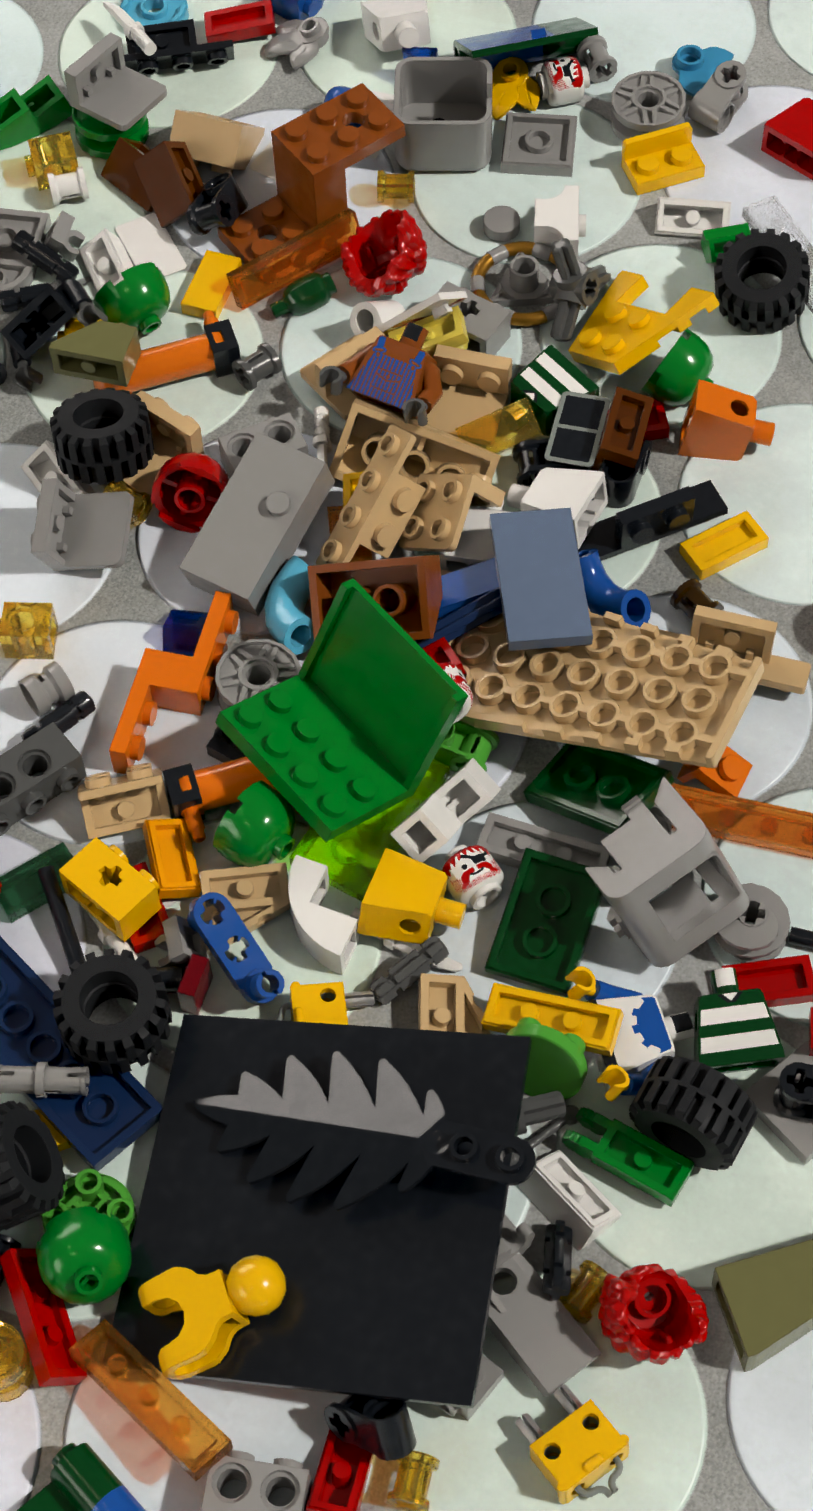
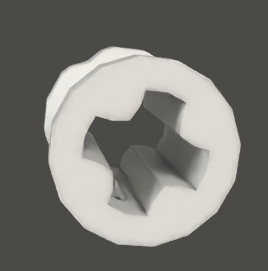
(68, 185)

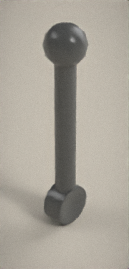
(569, 1119)

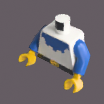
(642, 1035)

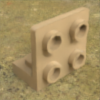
(471, 387)

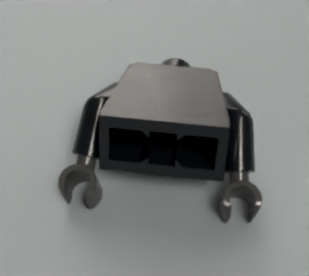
(42, 320)

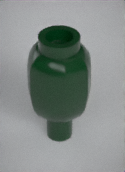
(305, 295)

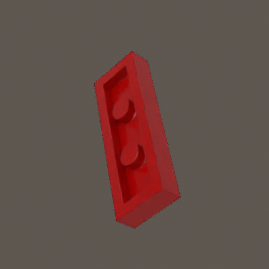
(42, 1320)

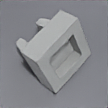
(60, 236)
(180, 942)

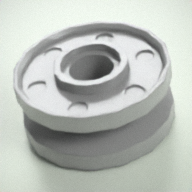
(646, 104)
(250, 664)

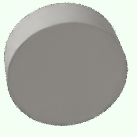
(501, 223)

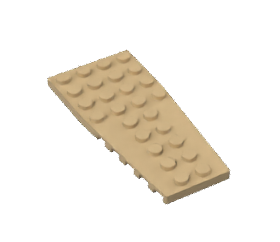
(619, 694)

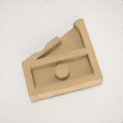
(254, 892)
(448, 1005)

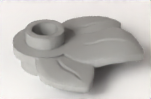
(299, 39)

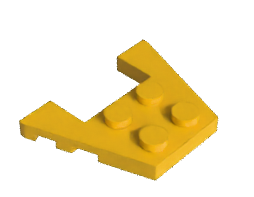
(624, 334)

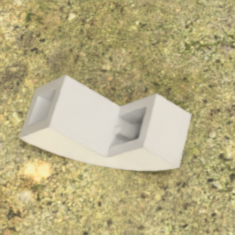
(445, 811)
(322, 931)

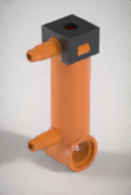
(185, 358)
(207, 789)

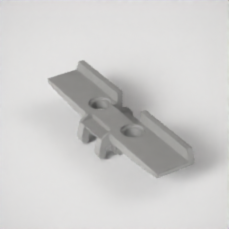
(531, 1325)

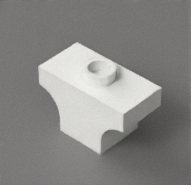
(560, 218)

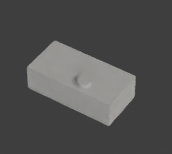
(257, 522)

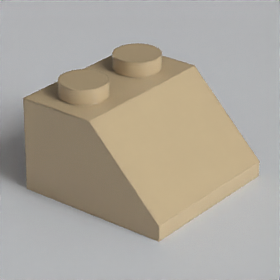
(216, 139)

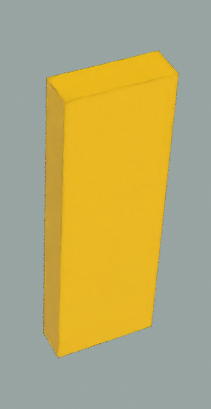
(591, 1022)

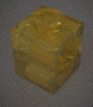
(50, 155)
(41, 632)

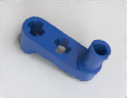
(249, 972)

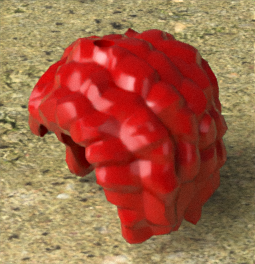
(384, 254)
(653, 1325)

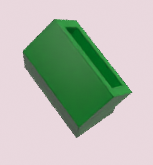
(715, 239)

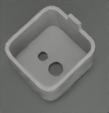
(444, 113)

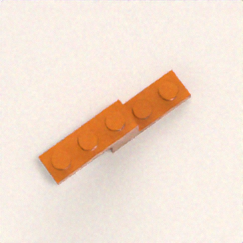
(173, 683)

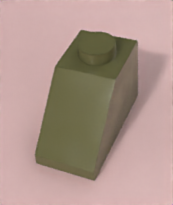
(98, 353)

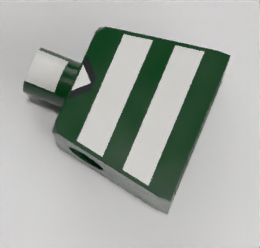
(545, 382)
(734, 1027)

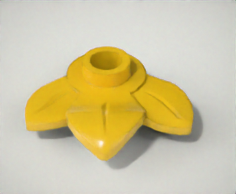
(513, 88)

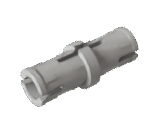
(44, 1080)

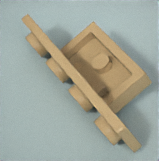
(378, 504)
(748, 639)

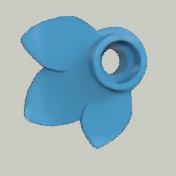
(697, 65)

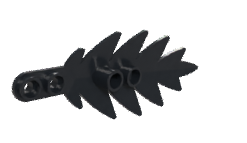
(352, 1130)

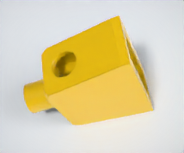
(407, 901)

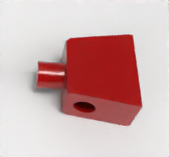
(790, 137)

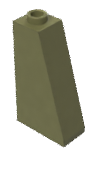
(767, 1301)

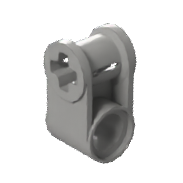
(720, 96)

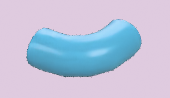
(286, 607)

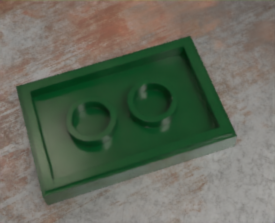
(594, 785)
(545, 923)

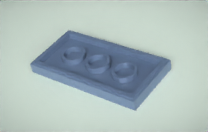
(540, 579)

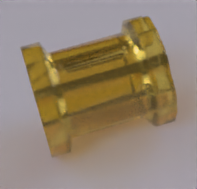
(396, 186)
(142, 501)
(585, 1292)
(413, 1482)

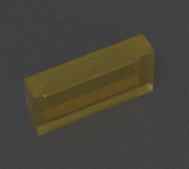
(502, 428)

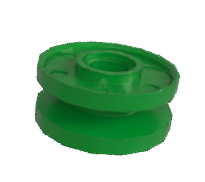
(100, 138)

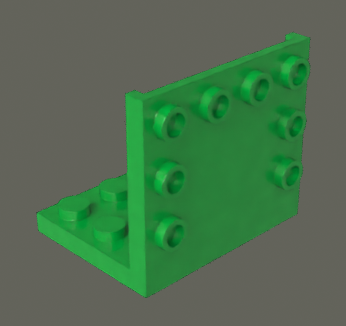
(353, 721)

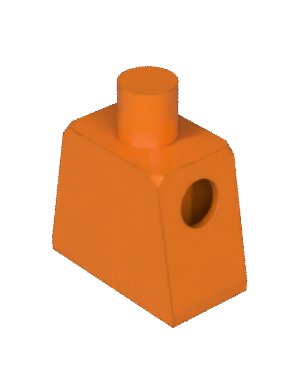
(721, 424)

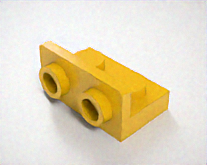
(661, 159)

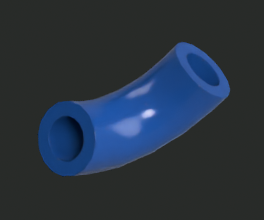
(605, 595)

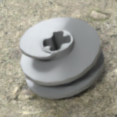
(765, 937)

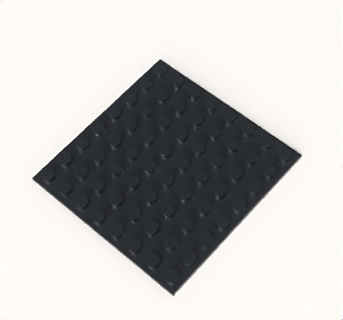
(376, 1293)

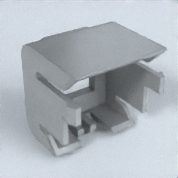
(653, 862)

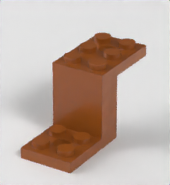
(311, 169)

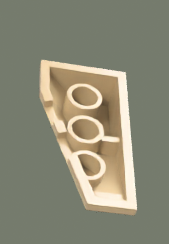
(431, 453)

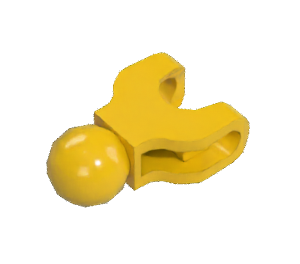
(213, 1309)

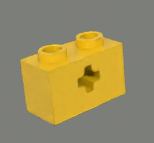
(111, 888)

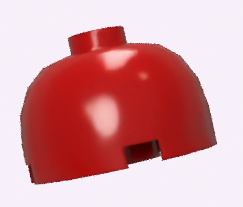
(188, 490)

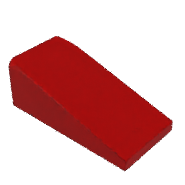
(340, 1477)

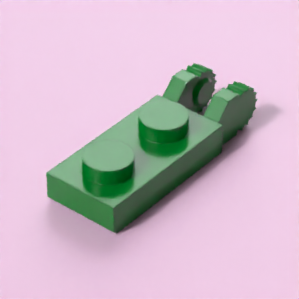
(631, 1156)

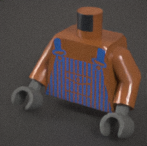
(391, 375)

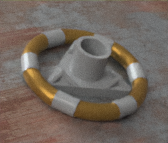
(521, 283)

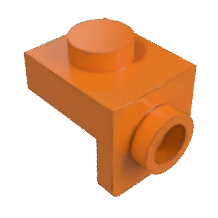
(725, 778)

